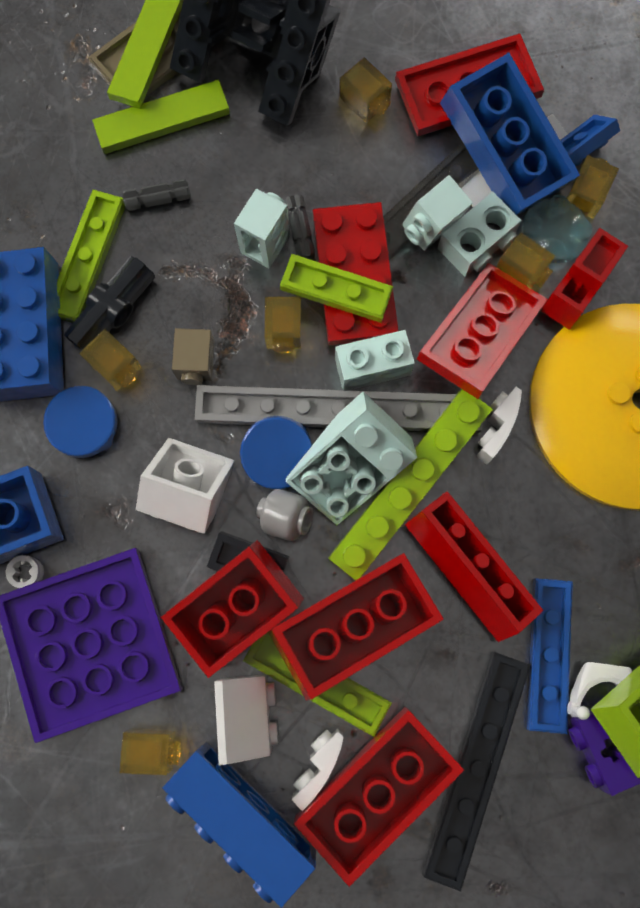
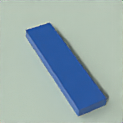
(550, 657)

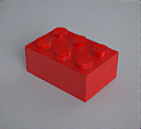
(233, 609)

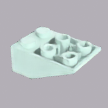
(352, 459)

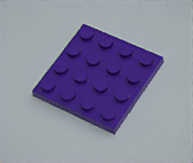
(87, 645)

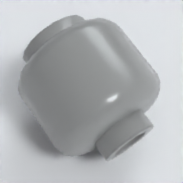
(285, 514)

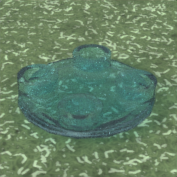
(558, 228)

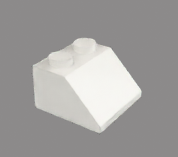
(184, 485)
(244, 718)

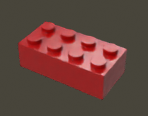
(355, 626)
(377, 796)

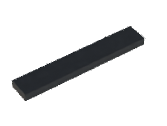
(481, 760)

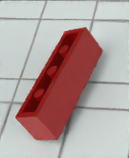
(474, 568)

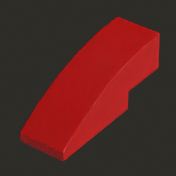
(584, 278)

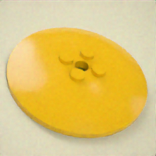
(586, 407)

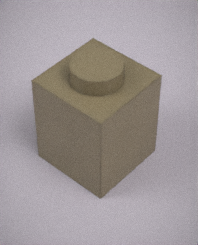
(193, 355)

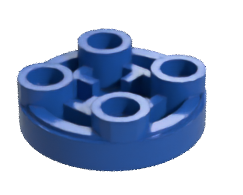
(80, 422)
(273, 450)

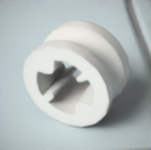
(14, 572)

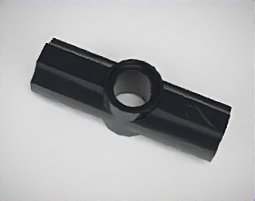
(110, 303)

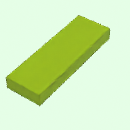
(336, 288)

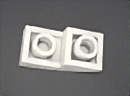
(503, 419)
(324, 757)

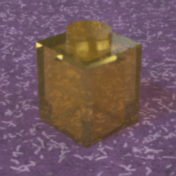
(365, 90)
(592, 185)
(527, 262)
(283, 323)
(111, 360)
(149, 752)

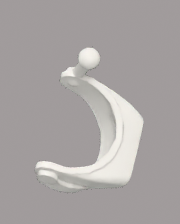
(589, 676)

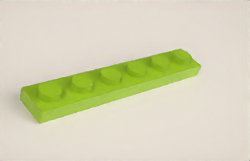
(410, 486)

